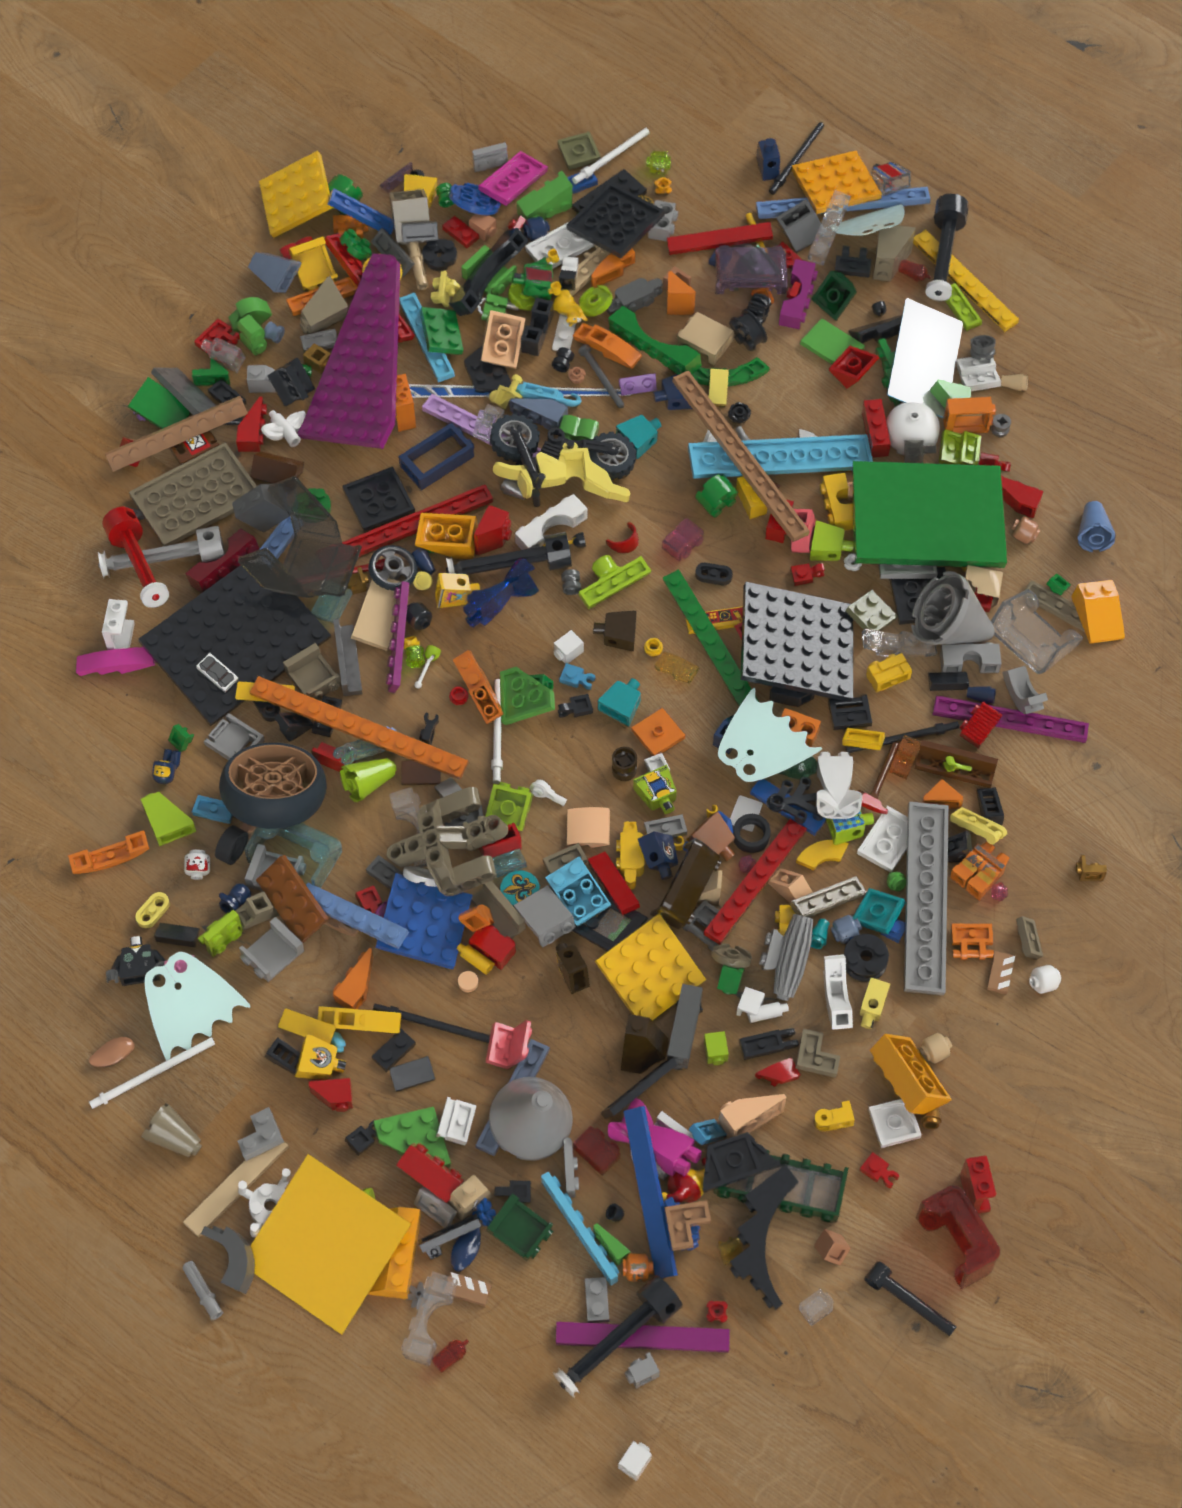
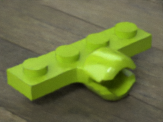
(612, 579)

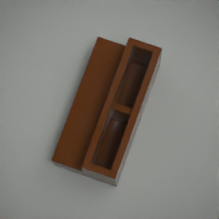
(275, 467)

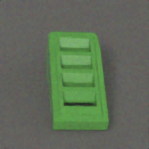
(612, 1246)

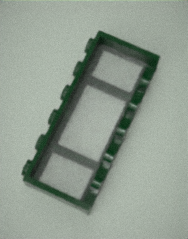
(816, 1195)

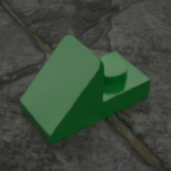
(210, 376)

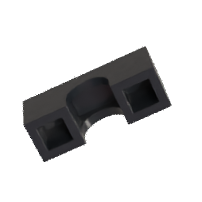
(535, 333)

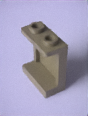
(312, 673)

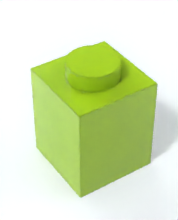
(716, 1048)

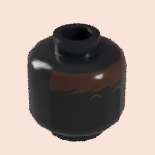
(418, 616)

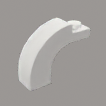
(836, 992)

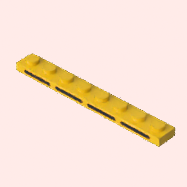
(969, 284)

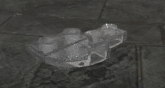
(889, 643)

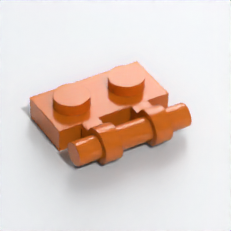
(972, 935)

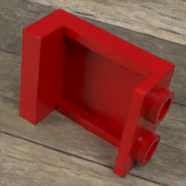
(978, 1182)

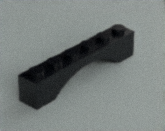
(503, 251)

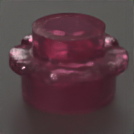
(746, 863)
(999, 891)

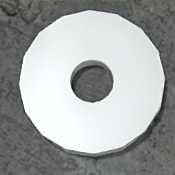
(419, 875)

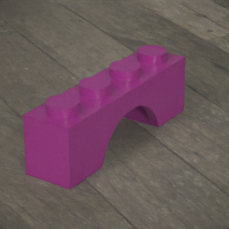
(792, 310)

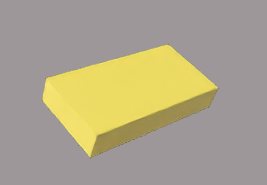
(718, 386)

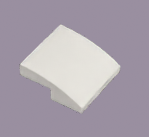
(978, 373)

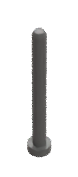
(585, 351)

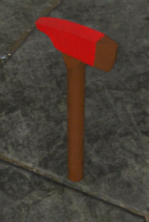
(871, 800)

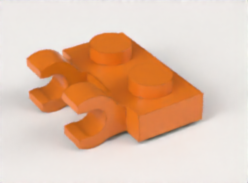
(343, 222)

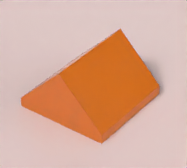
(679, 296)

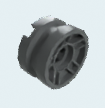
(982, 347)

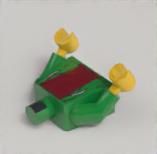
(538, 278)

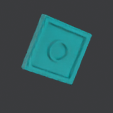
(879, 911)

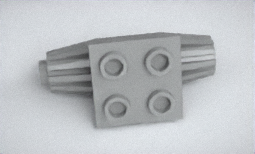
(788, 955)

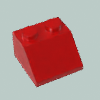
(492, 530)

